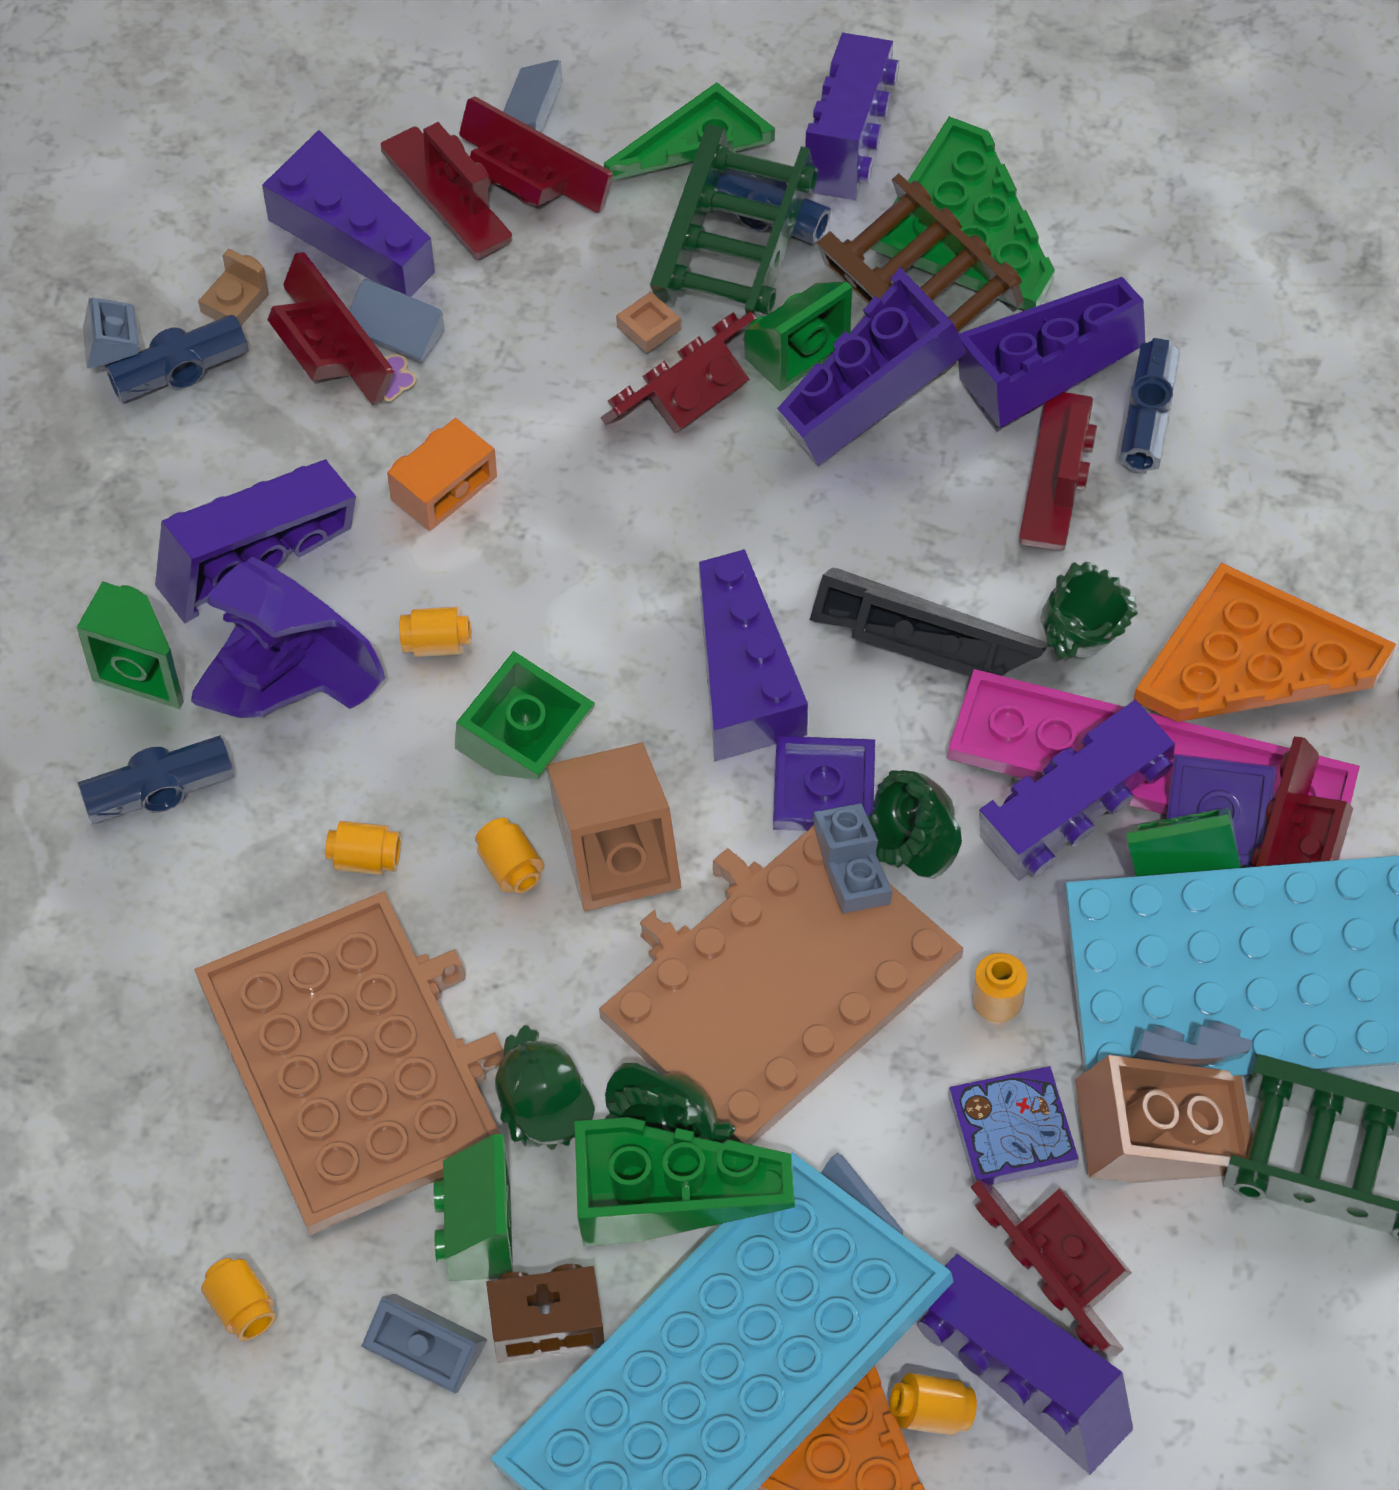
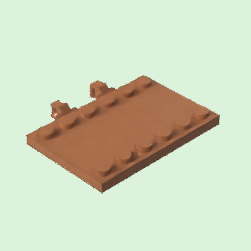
(774, 985)
(351, 1058)

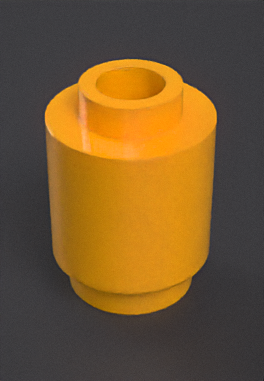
(434, 632)
(363, 848)
(509, 856)
(999, 987)
(238, 1298)
(933, 1404)

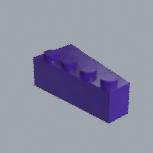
(849, 114)
(348, 217)
(1050, 348)
(872, 370)
(259, 522)
(747, 666)
(1076, 791)
(1031, 1364)

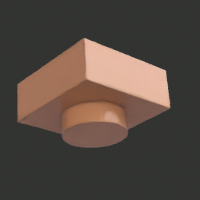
(648, 322)

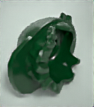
(1086, 611)
(915, 824)
(540, 1091)
(664, 1102)

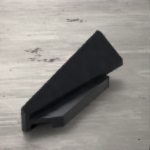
(920, 626)

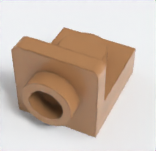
(237, 290)

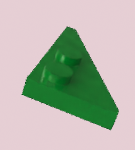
(680, 134)

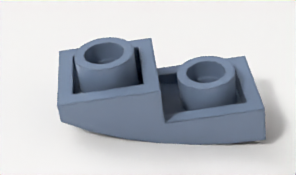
(851, 859)
(1208, 1045)

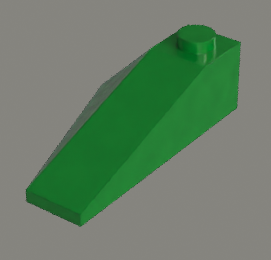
(661, 1182)

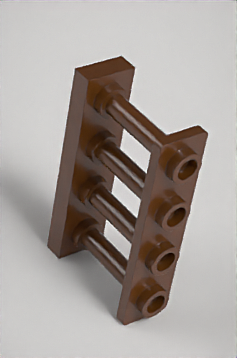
(847, 257)

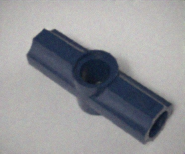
(812, 217)
(177, 358)
(1149, 406)
(156, 779)

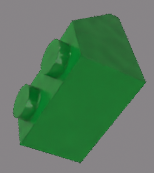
(799, 333)
(128, 645)
(520, 720)
(1184, 844)
(476, 1212)

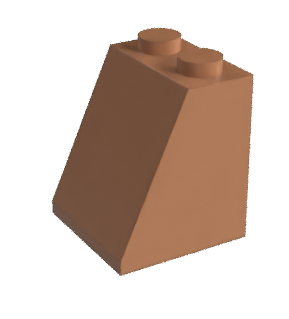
(615, 826)

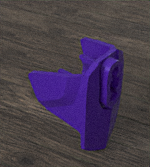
(282, 647)

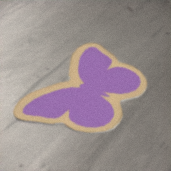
(401, 379)

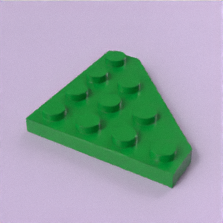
(973, 184)

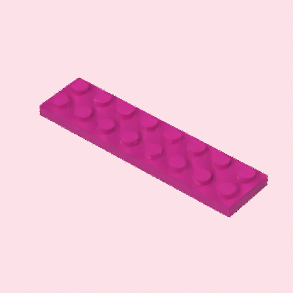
(1023, 725)

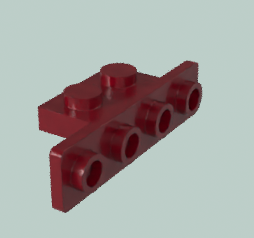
(530, 160)
(449, 185)
(326, 334)
(694, 383)
(1058, 470)
(1299, 824)
(1066, 1253)

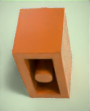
(442, 474)

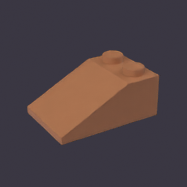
(1160, 1120)

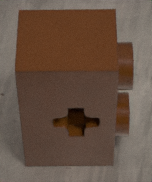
(569, 1327)

